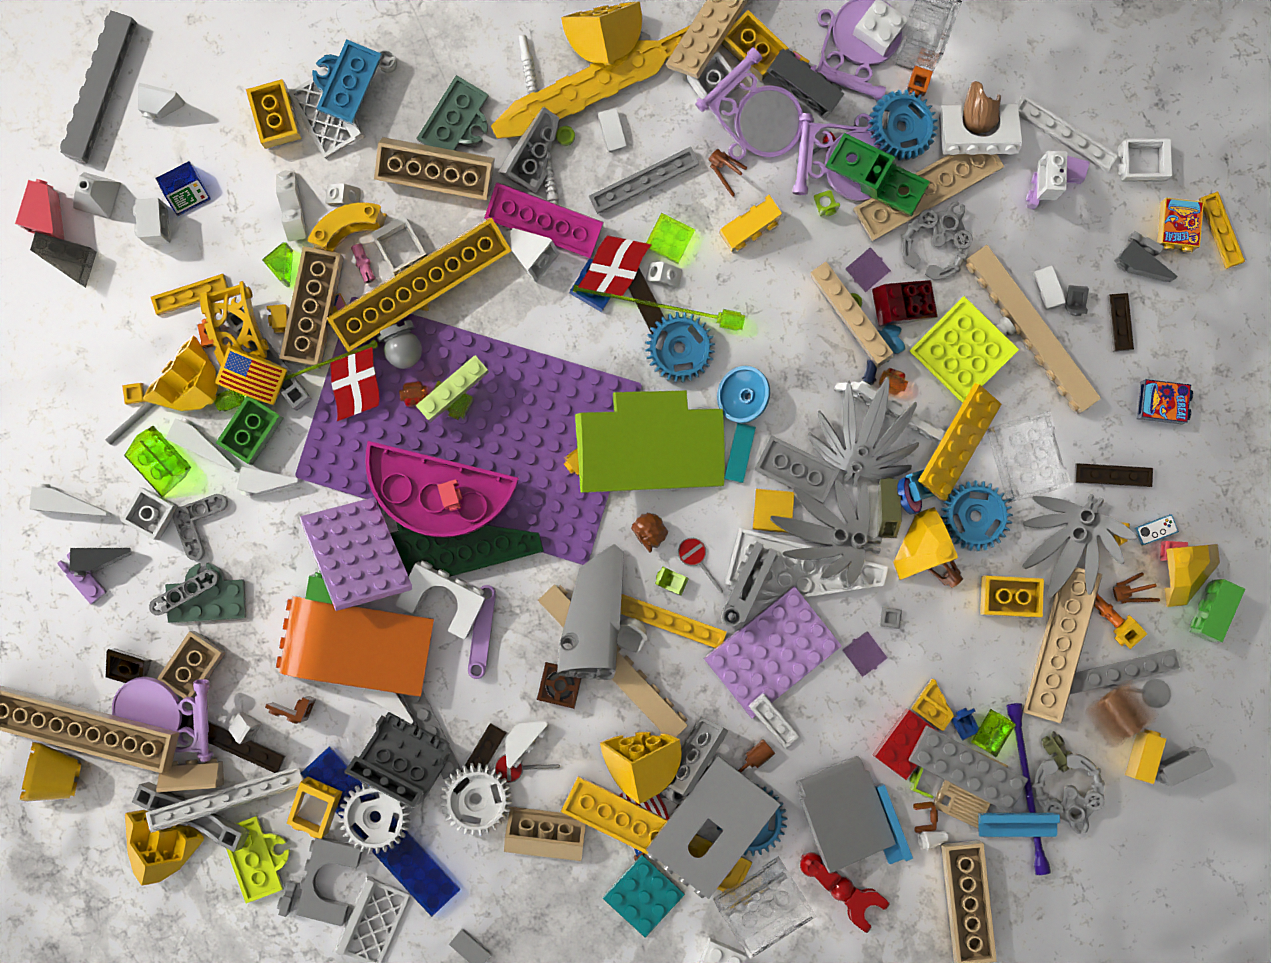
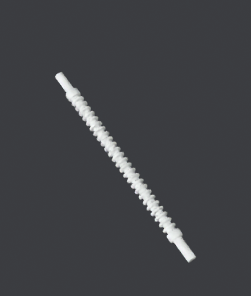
(526, 58)

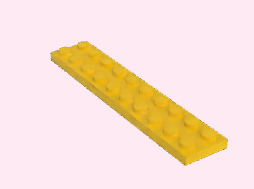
(633, 824)

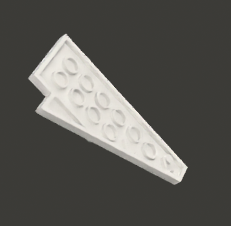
(795, 572)

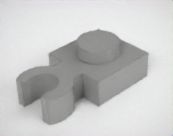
(1148, 244)
(285, 903)

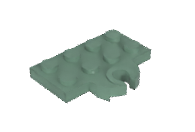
(456, 117)
(219, 602)

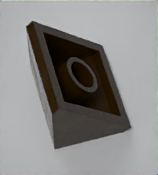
(125, 666)

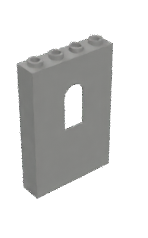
(730, 803)

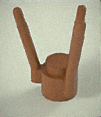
(720, 159)
(952, 575)
(1123, 592)

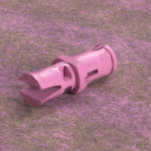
(363, 263)

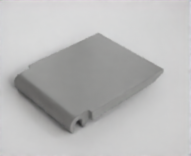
(845, 814)

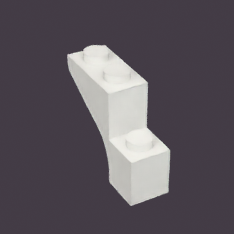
(290, 205)

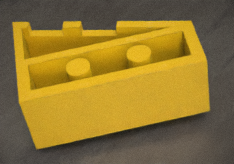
(751, 224)

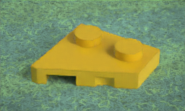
(933, 706)

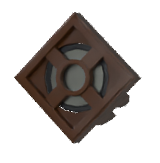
(558, 687)

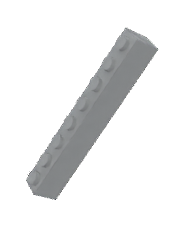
(98, 86)

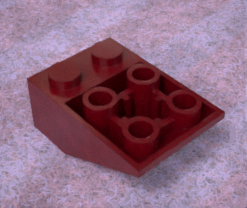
(904, 302)

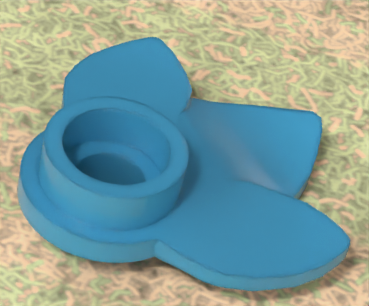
(890, 335)

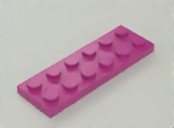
(538, 216)

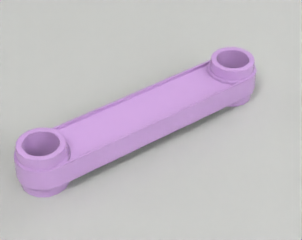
(481, 635)

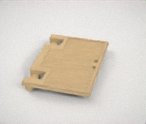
(962, 804)

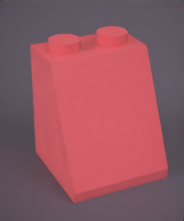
(41, 210)

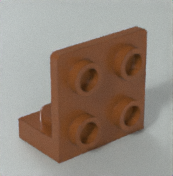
(302, 707)

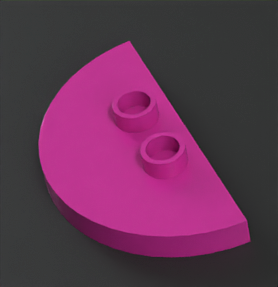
(409, 491)

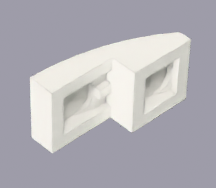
(612, 129)
(1050, 287)

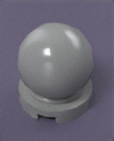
(401, 346)

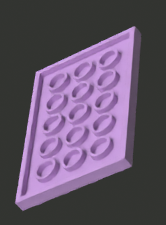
(355, 553)
(773, 650)

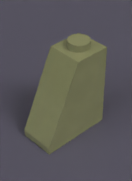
(888, 508)

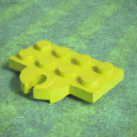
(258, 862)

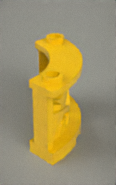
(345, 221)
(210, 310)

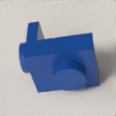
(965, 723)

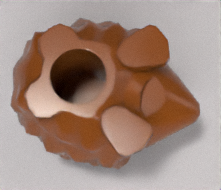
(649, 530)

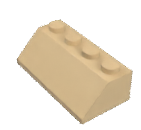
(544, 834)

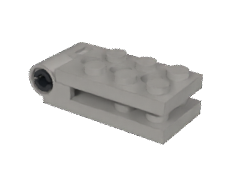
(735, 605)

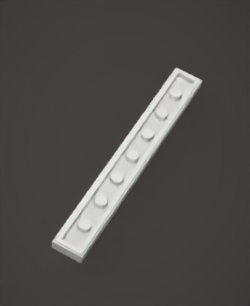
(224, 799)

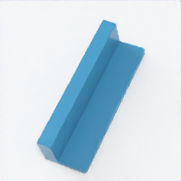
(1018, 824)
(900, 849)

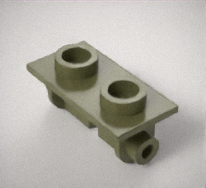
(1056, 744)

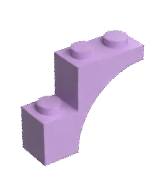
(1076, 173)

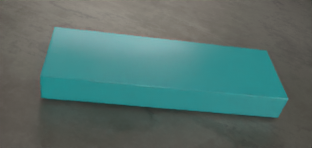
(740, 453)

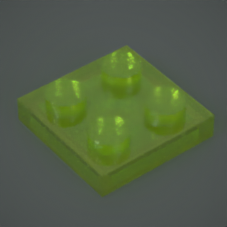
(670, 238)

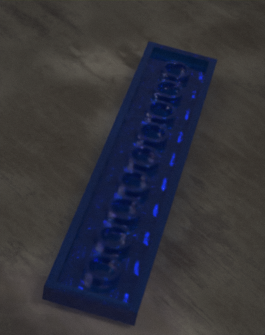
(408, 859)

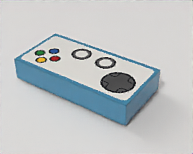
(1156, 529)

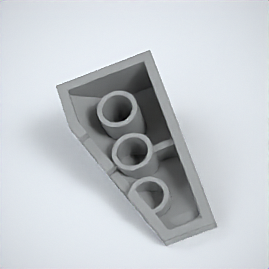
(530, 155)

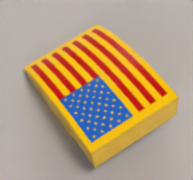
(251, 375)

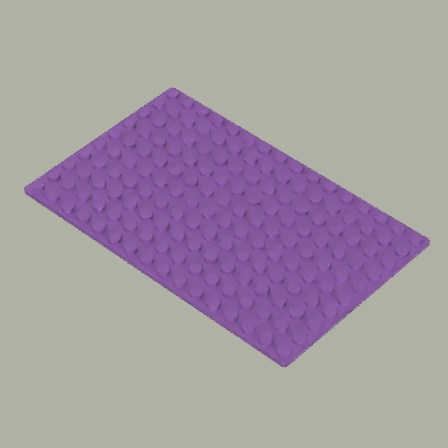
(514, 427)

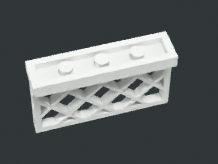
(354, 130)
(357, 913)

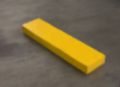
(1222, 230)
(187, 294)

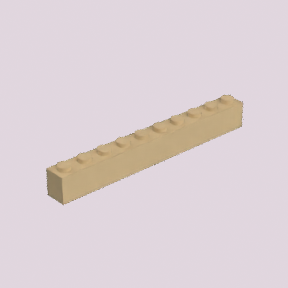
(1032, 329)
(626, 677)

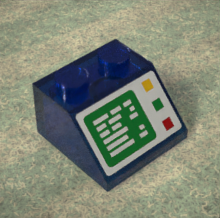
(183, 188)

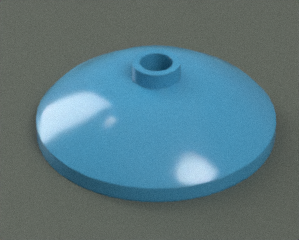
(734, 392)

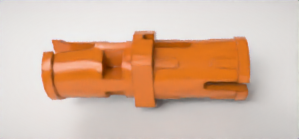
(1108, 611)

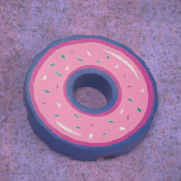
(908, 502)

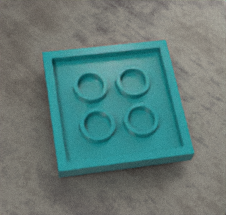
(643, 895)

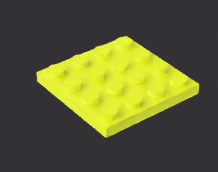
(963, 349)

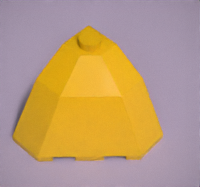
(186, 381)
(924, 545)
(1188, 571)
(158, 853)

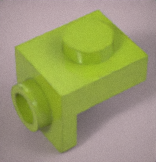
(671, 580)

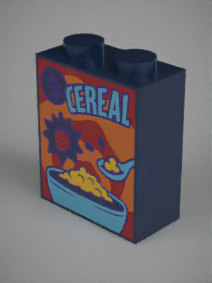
(1164, 401)

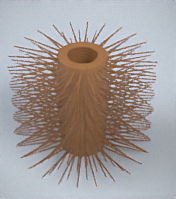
(1121, 713)

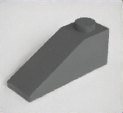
(1140, 262)
(90, 560)

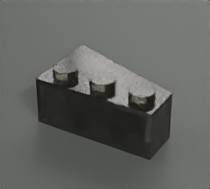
(66, 256)

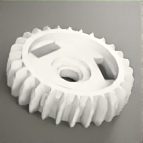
(486, 809)
(378, 831)

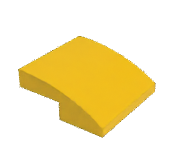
(769, 504)

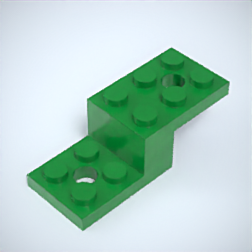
(877, 174)

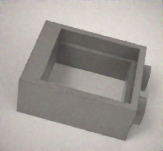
(1183, 766)

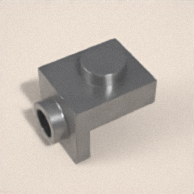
(1077, 300)

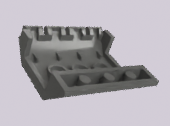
(400, 760)

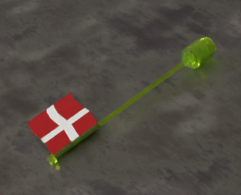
(616, 268)
(351, 379)

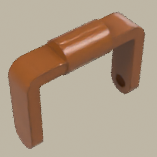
(933, 816)

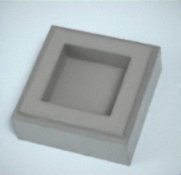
(890, 617)

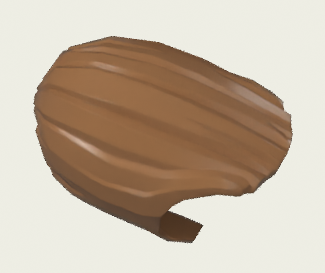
(979, 111)

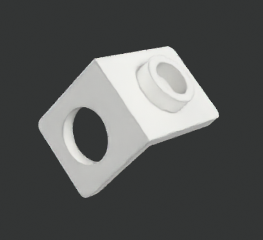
(339, 194)
(666, 273)

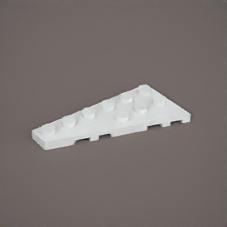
(863, 392)

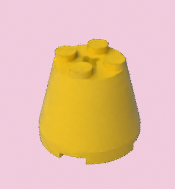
(49, 774)

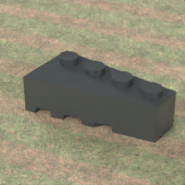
(805, 82)

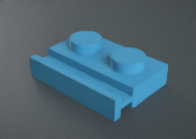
(917, 490)

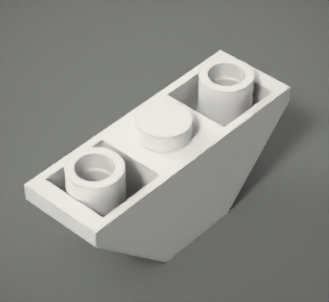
(522, 740)

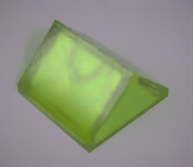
(280, 263)

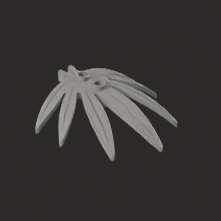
(860, 454)
(1083, 529)
(848, 540)

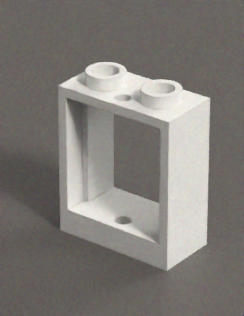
(1164, 158)
(1050, 180)
(390, 229)

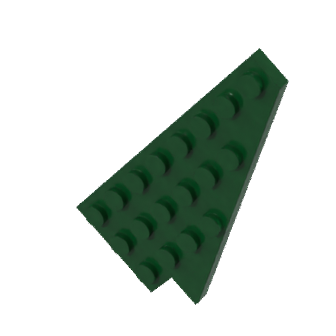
(465, 552)

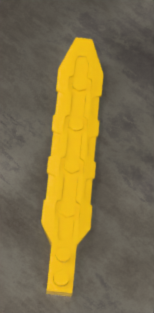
(588, 86)

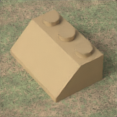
(191, 776)

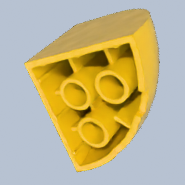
(604, 32)
(642, 763)

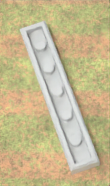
(1066, 134)

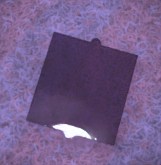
(867, 269)
(864, 654)

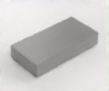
(469, 948)

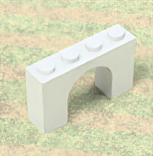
(960, 141)
(469, 599)

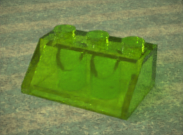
(157, 460)

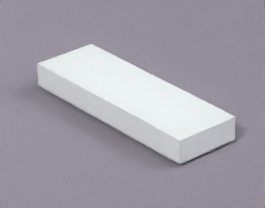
(774, 721)

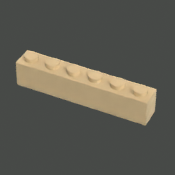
(852, 314)

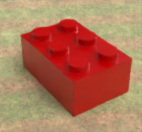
(900, 743)

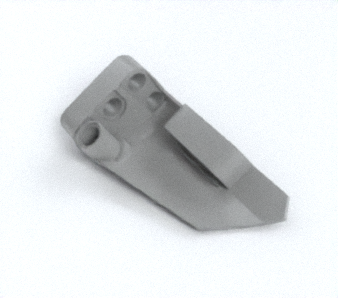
(593, 619)

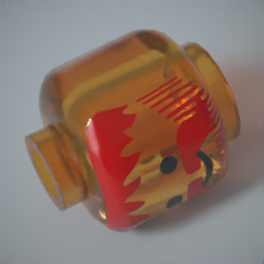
(897, 380)
(413, 393)

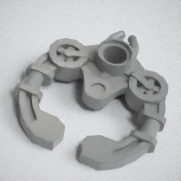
(930, 219)
(1072, 798)

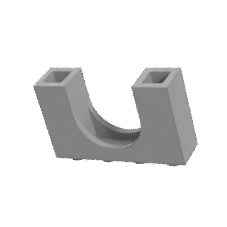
(312, 902)

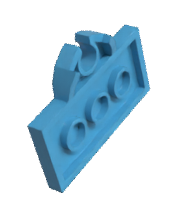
(346, 80)

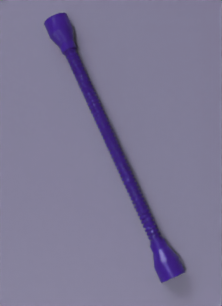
(1015, 713)

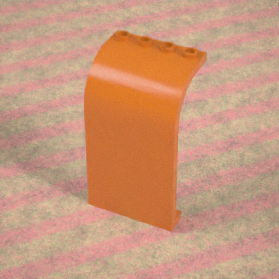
(355, 646)

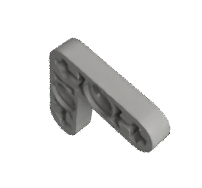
(191, 517)

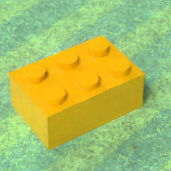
(750, 33)
(273, 114)
(1012, 596)

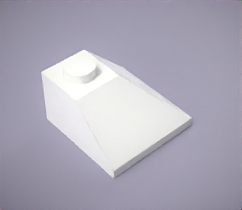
(157, 101)

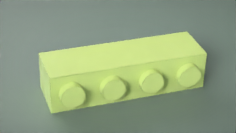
(452, 388)

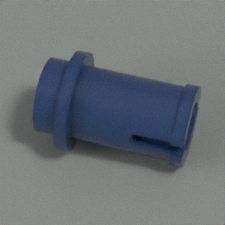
(870, 373)

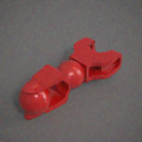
(843, 890)

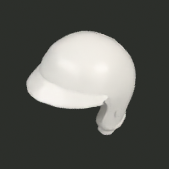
(632, 635)

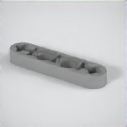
(182, 589)

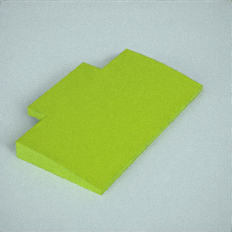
(650, 444)

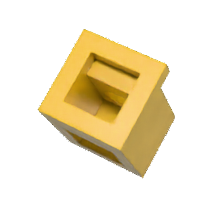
(278, 317)
(1129, 633)

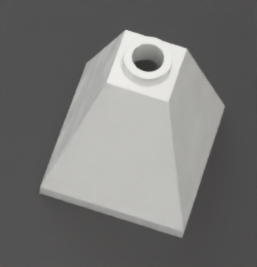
(95, 194)
(532, 251)

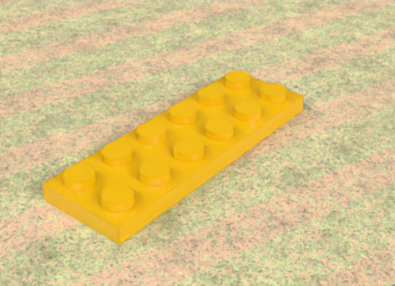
(959, 442)

